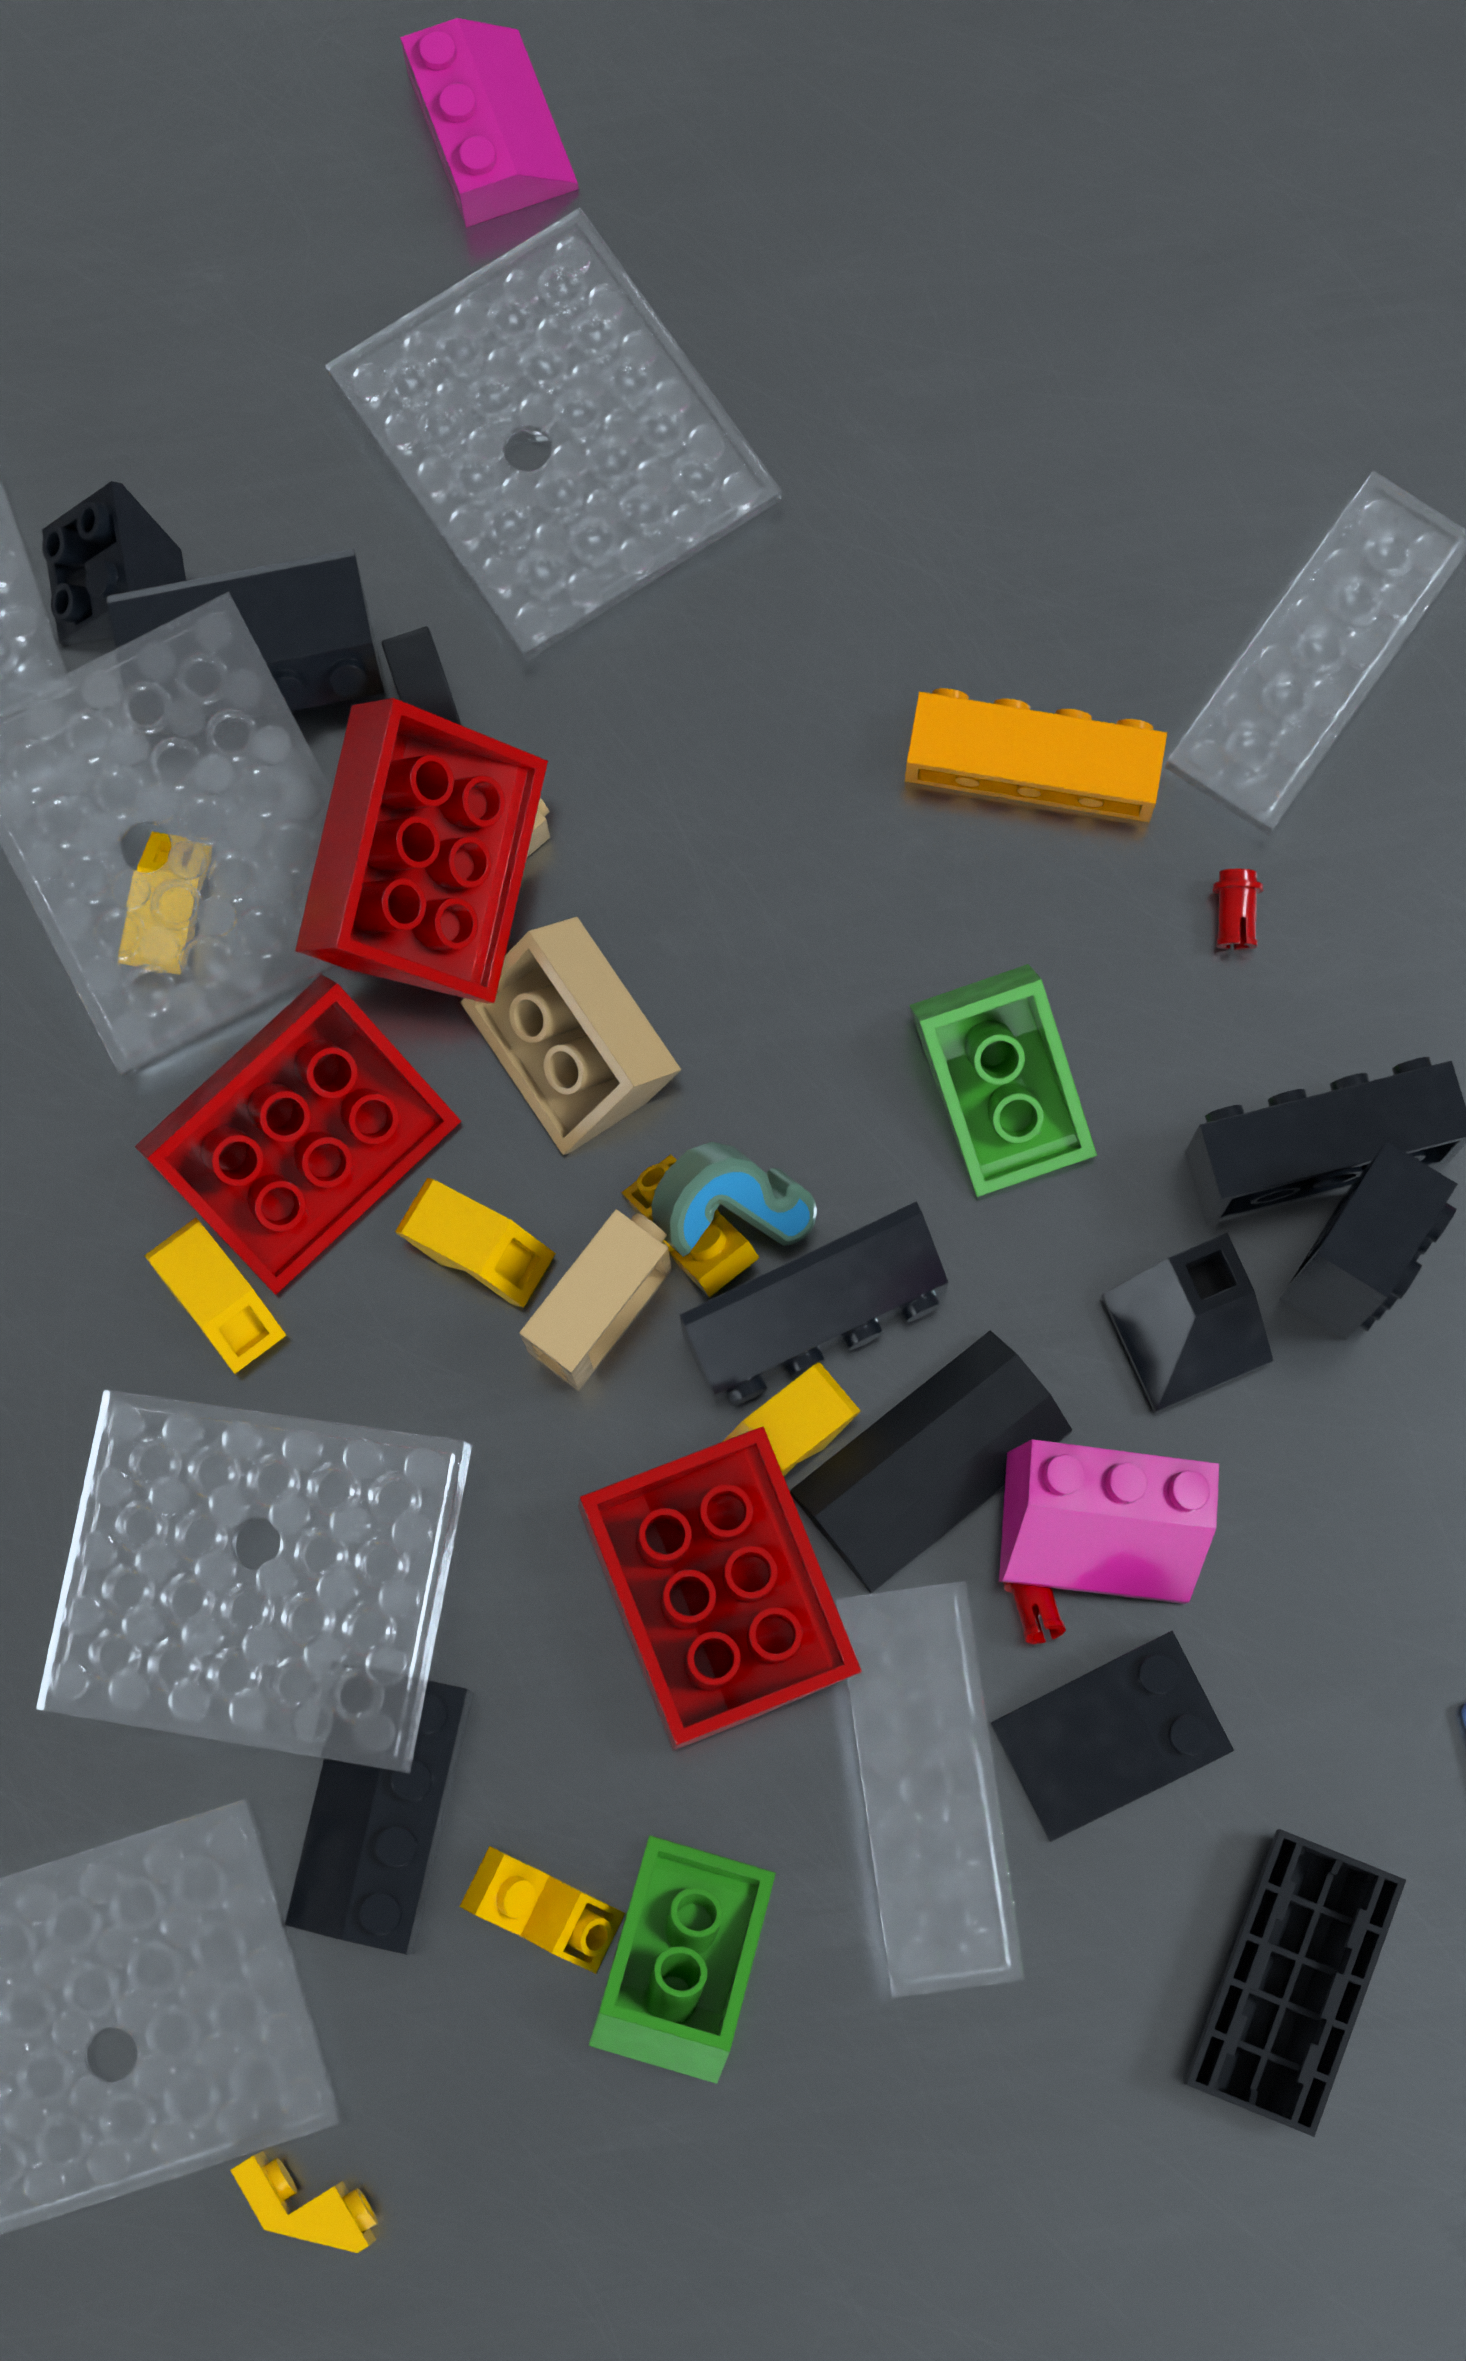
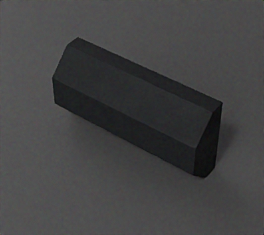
(929, 1460)
(1295, 1982)

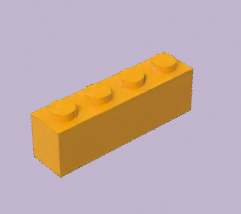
(1035, 755)

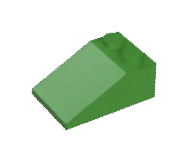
(1003, 1079)
(683, 1960)

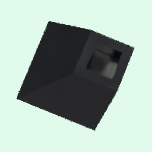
(102, 551)
(1190, 1323)

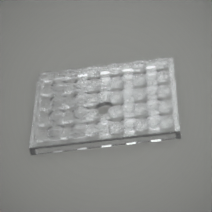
(572, 353)
(205, 746)
(294, 1657)
(193, 1961)

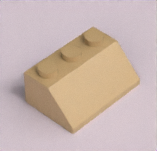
(571, 1035)

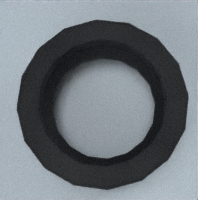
(419, 673)

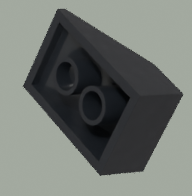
(1111, 1736)

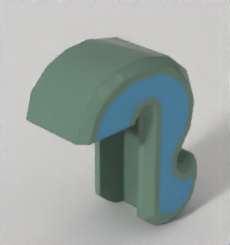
(725, 1176)

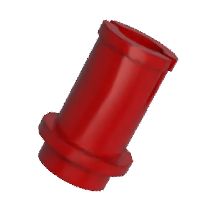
(1237, 908)
(1033, 1603)

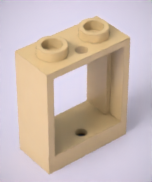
(598, 1297)

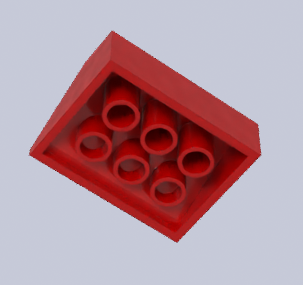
(422, 851)
(298, 1133)
(718, 1587)

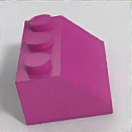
(487, 117)
(1107, 1520)

